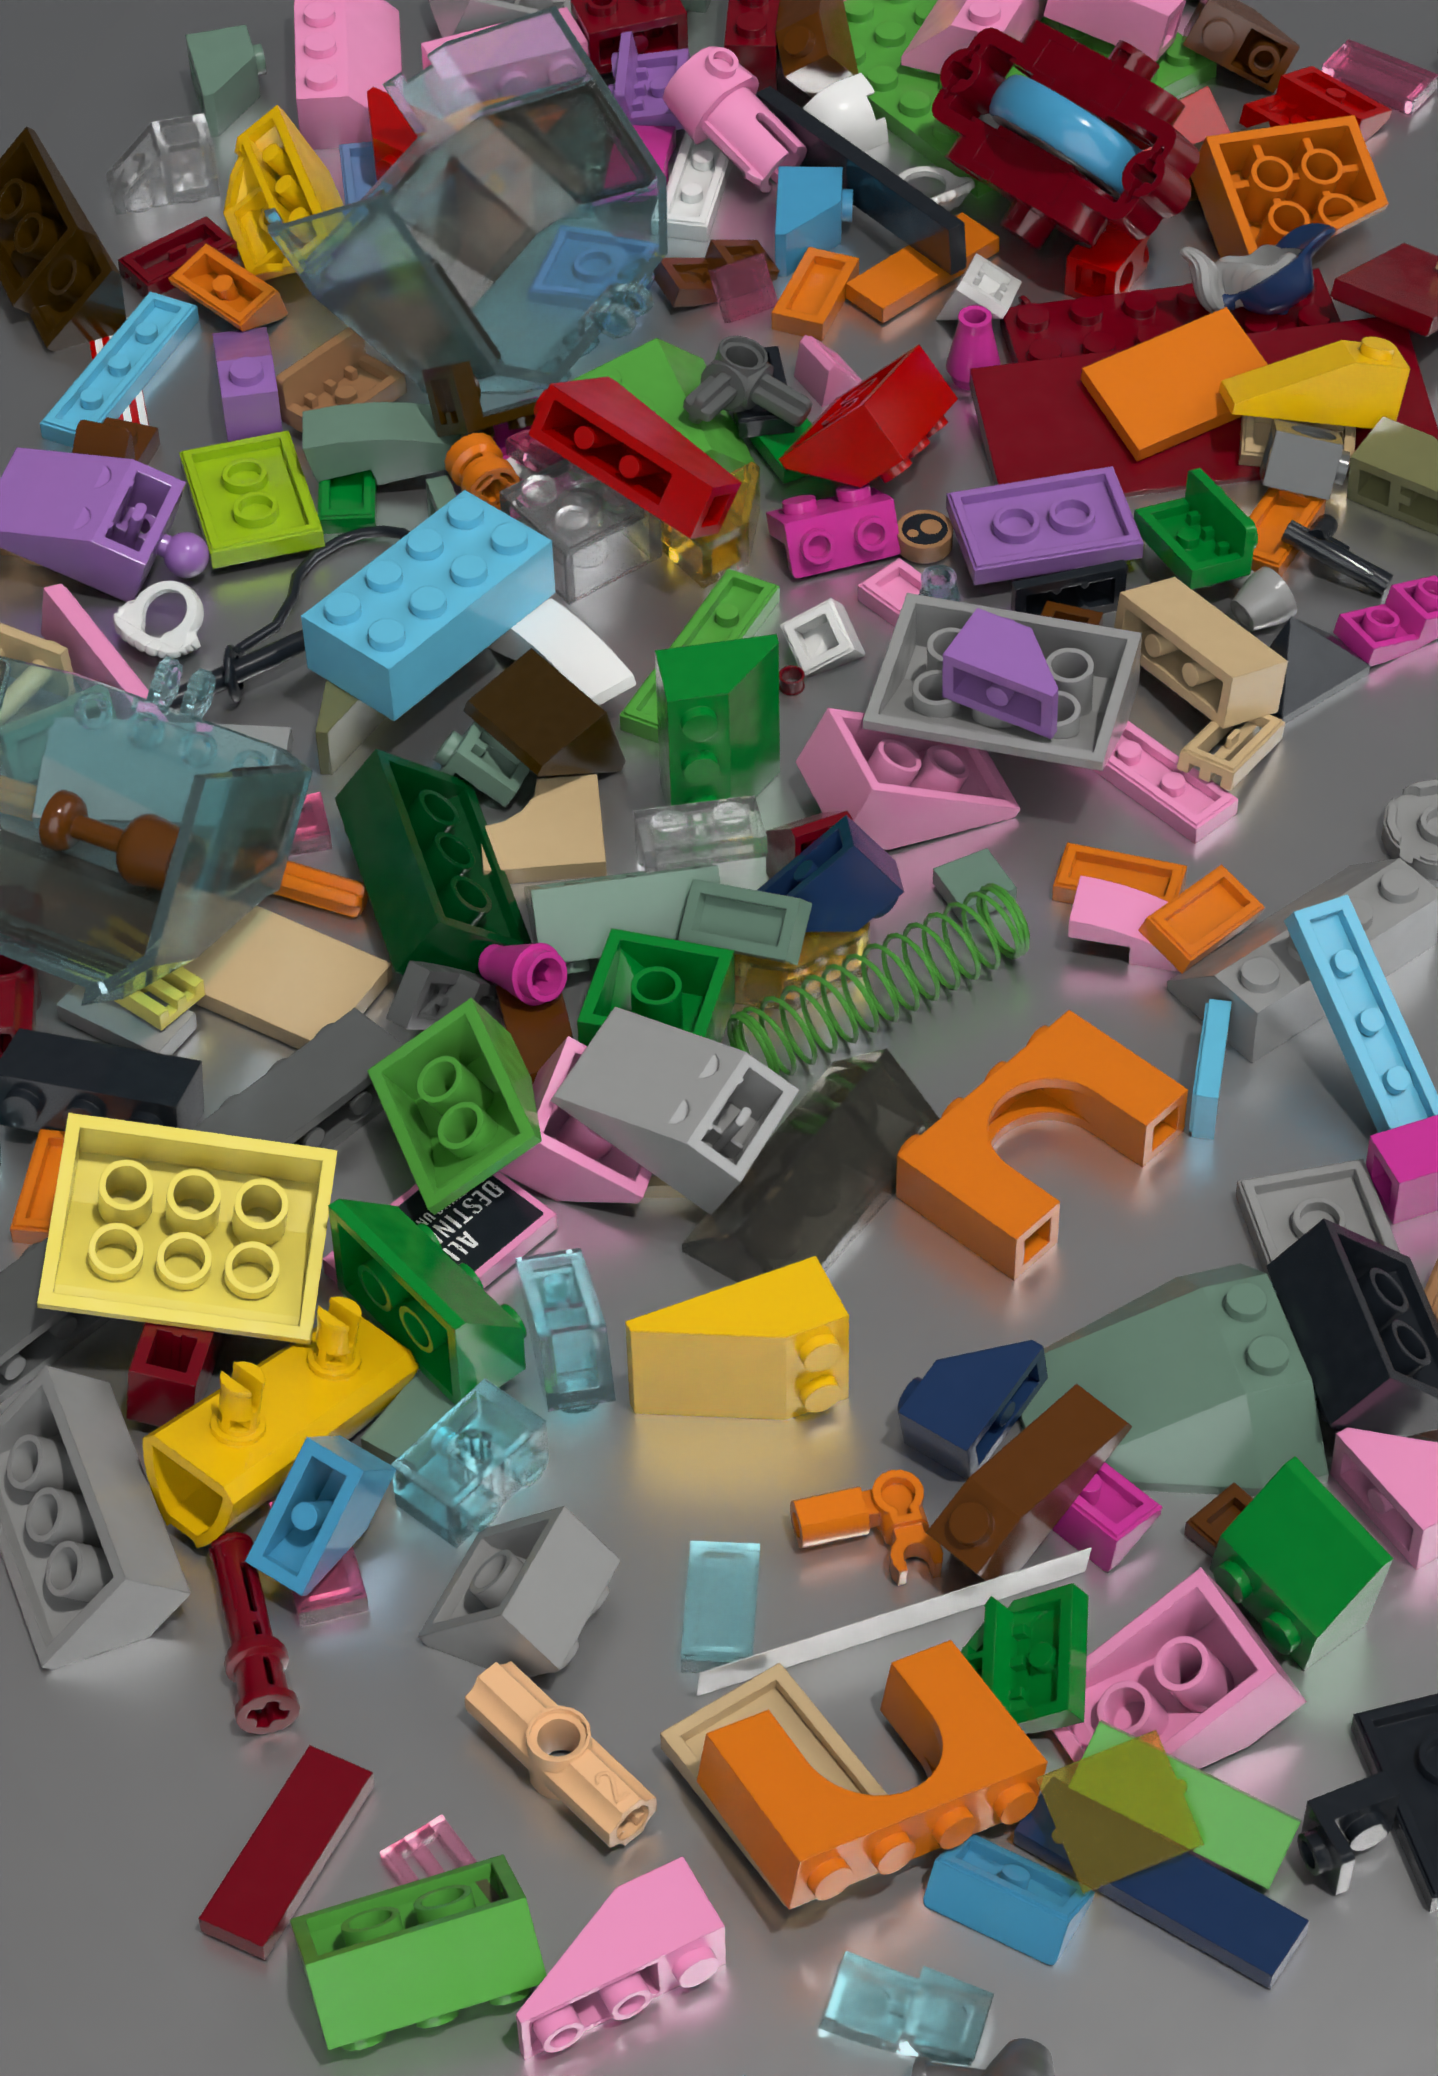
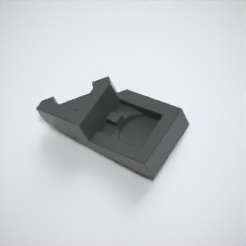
(432, 992)

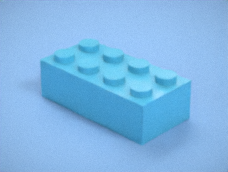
(428, 604)

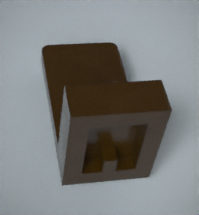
(456, 403)

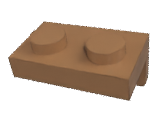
(336, 375)

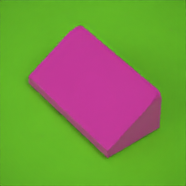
(1108, 1518)

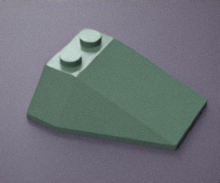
(1201, 1379)

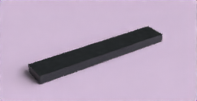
(876, 188)

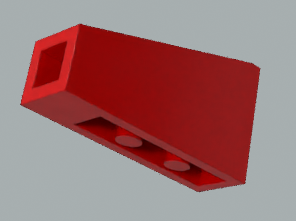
(635, 453)

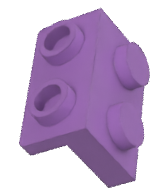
(642, 82)

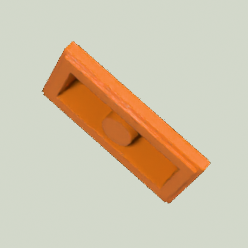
(229, 290)

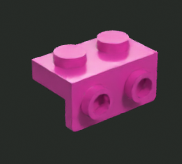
(835, 530)

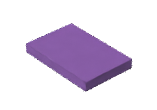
(1044, 525)

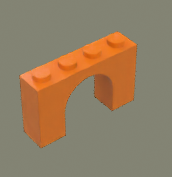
(1061, 1075)
(822, 1837)

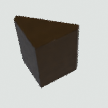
(546, 720)

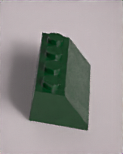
(423, 864)

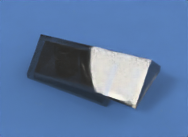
(818, 1172)

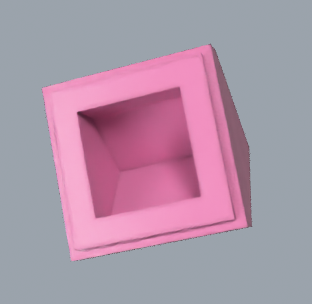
(823, 371)

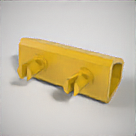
(241, 1441)

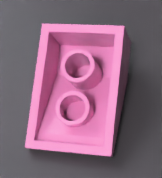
(901, 785)
(1190, 1675)

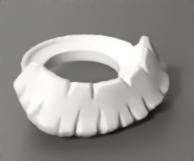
(955, 187)
(183, 639)

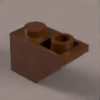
(1240, 41)

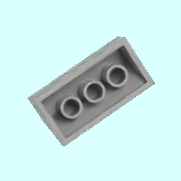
(1266, 975)
(81, 1522)

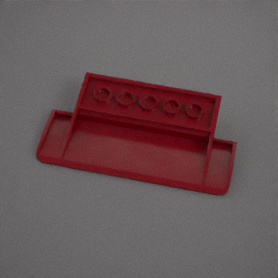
(1047, 424)

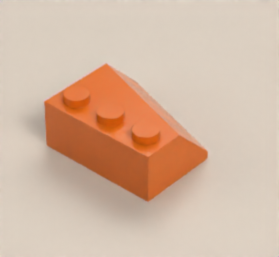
(1283, 177)

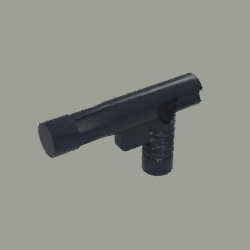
(1320, 545)

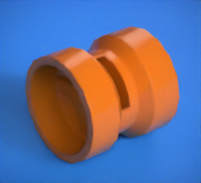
(479, 467)

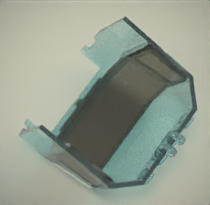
(504, 225)
(125, 760)

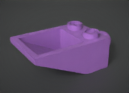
(88, 515)

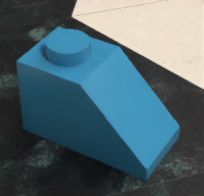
(809, 213)
(319, 1511)

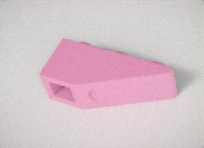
(635, 1948)

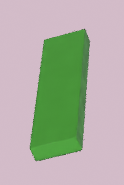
(729, 612)

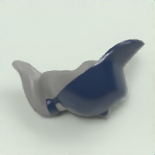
(1261, 282)

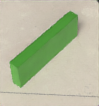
(1234, 1825)

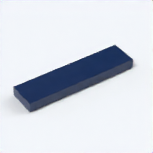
(1192, 1903)

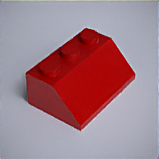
(875, 424)

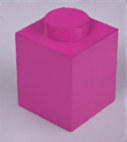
(1406, 1169)

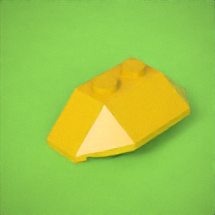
(276, 172)

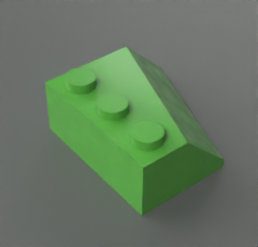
(662, 380)

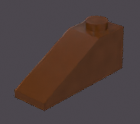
(814, 43)
(1028, 1485)

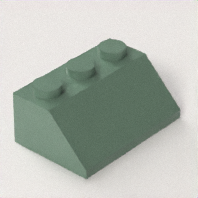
(581, 912)

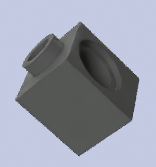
(1303, 459)

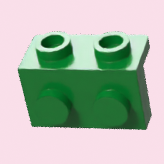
(1200, 535)

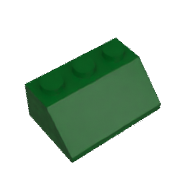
(718, 719)
(424, 1298)

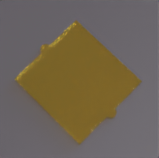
(1119, 1812)

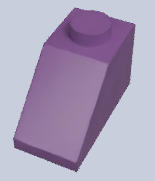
(1002, 673)

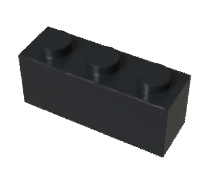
(59, 1075)

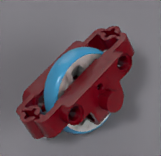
(1066, 134)

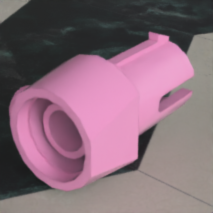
(719, 102)

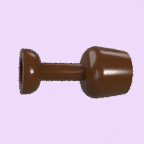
(140, 849)

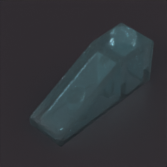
(566, 1331)

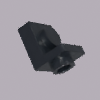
(1343, 1822)

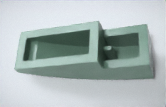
(386, 437)

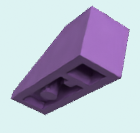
(247, 383)

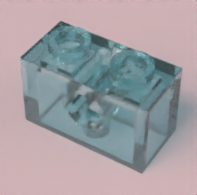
(471, 1463)

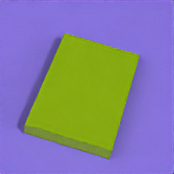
(251, 499)

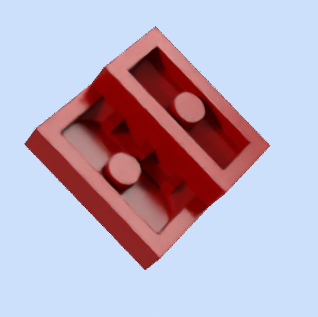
(1315, 96)

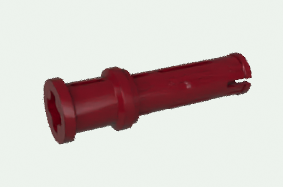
(255, 1656)

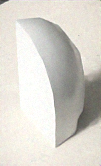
(849, 112)

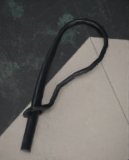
(241, 668)

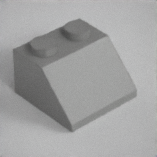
(523, 1594)

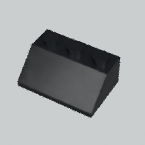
(1361, 1330)

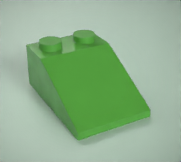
(458, 1103)

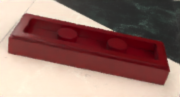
(286, 1852)

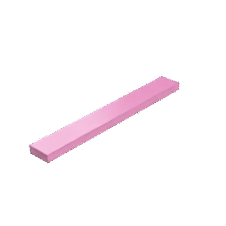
(1138, 762)

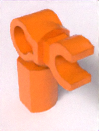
(890, 1506)

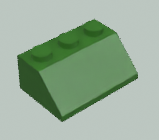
(418, 1954)

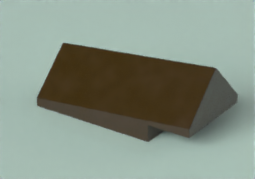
(51, 252)

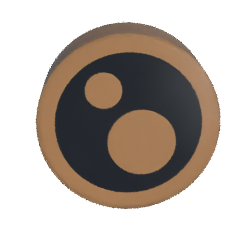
(925, 536)

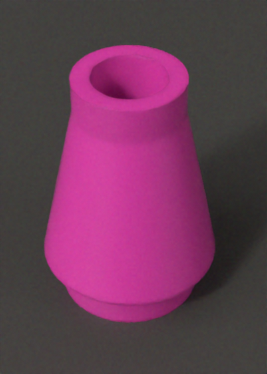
(972, 345)
(526, 971)

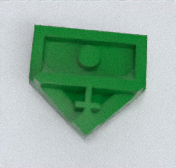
(1035, 1656)

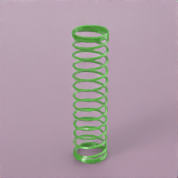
(1022, 943)

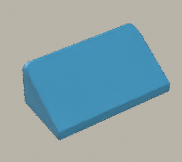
(1007, 1898)

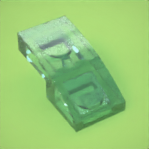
(906, 2014)

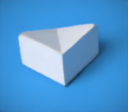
(822, 638)

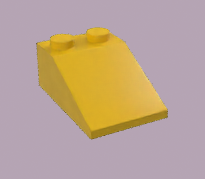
(744, 1349)

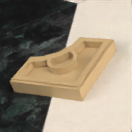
(553, 835)

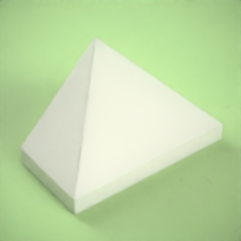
(983, 286)

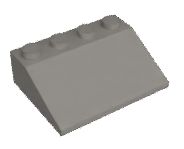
(1089, 662)

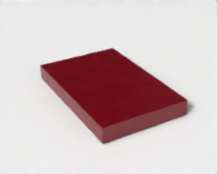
(1395, 288)

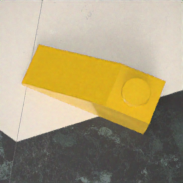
(1328, 385)

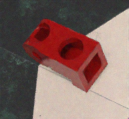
(1107, 267)

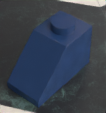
(842, 877)
(970, 1403)

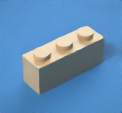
(1202, 652)

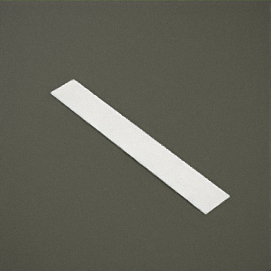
(893, 1621)

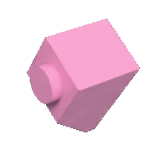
(1394, 1485)

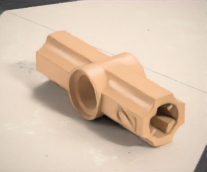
(585, 1779)

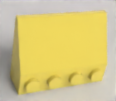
(188, 1229)

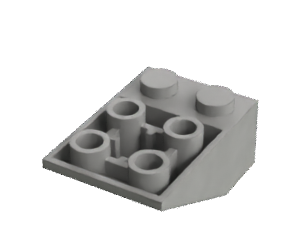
(676, 1103)

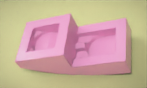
(1113, 915)

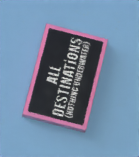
(481, 1227)

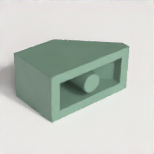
(224, 74)

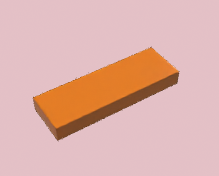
(911, 276)

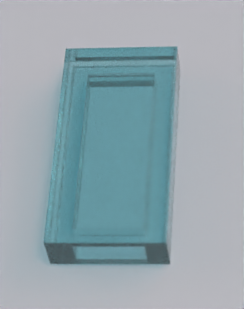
(720, 1604)

